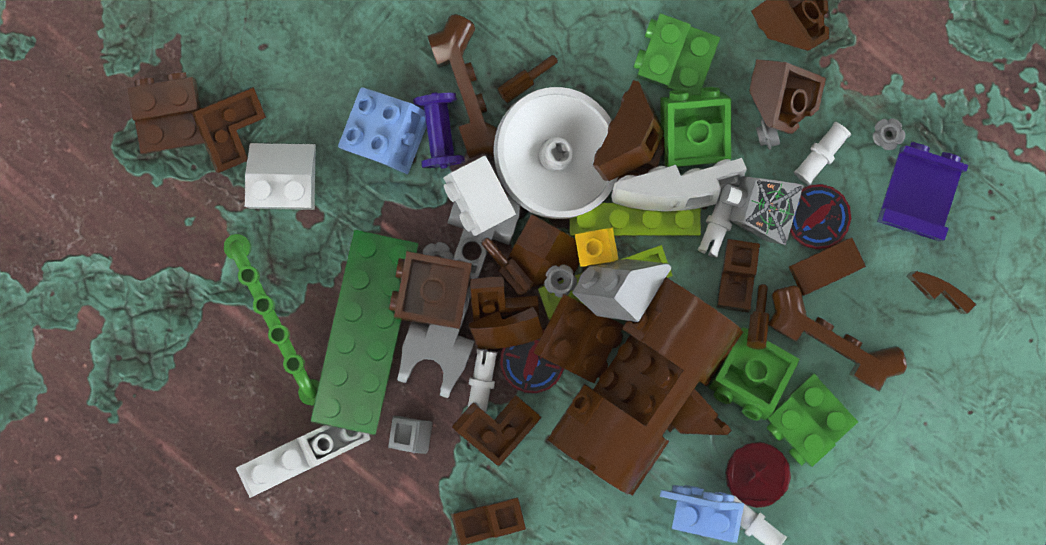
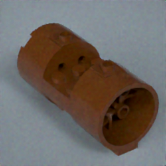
(623, 419)

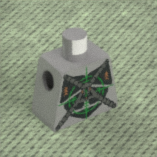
(763, 206)

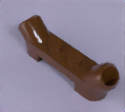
(448, 49)
(870, 368)

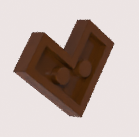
(220, 123)
(489, 297)
(497, 436)

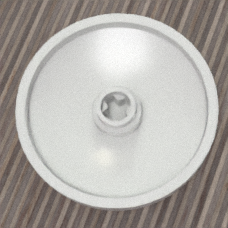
(549, 151)

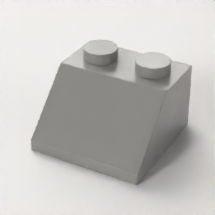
(621, 287)

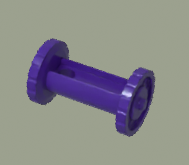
(439, 130)

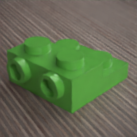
(676, 55)
(696, 127)
(753, 377)
(810, 421)

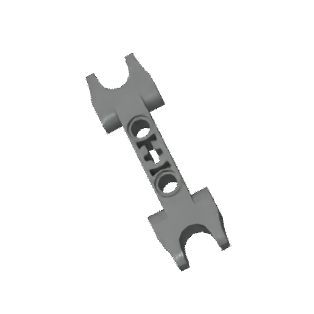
(441, 342)

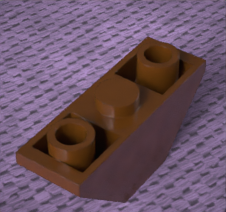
(630, 136)

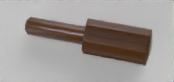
(524, 80)
(508, 269)
(759, 321)

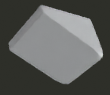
(410, 434)

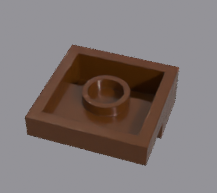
(164, 113)
(431, 290)
(579, 339)

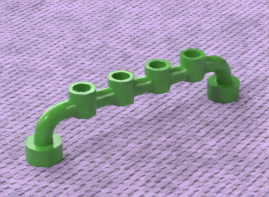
(238, 248)

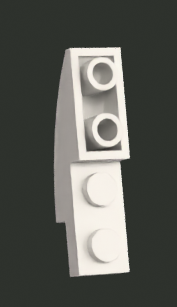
(669, 191)
(297, 457)

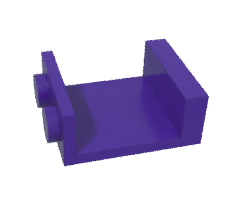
(921, 191)

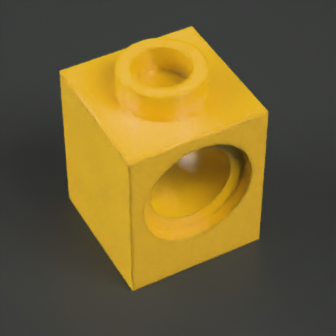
(596, 247)

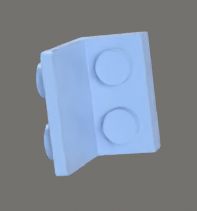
(384, 129)
(705, 512)

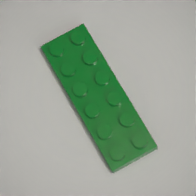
(362, 336)

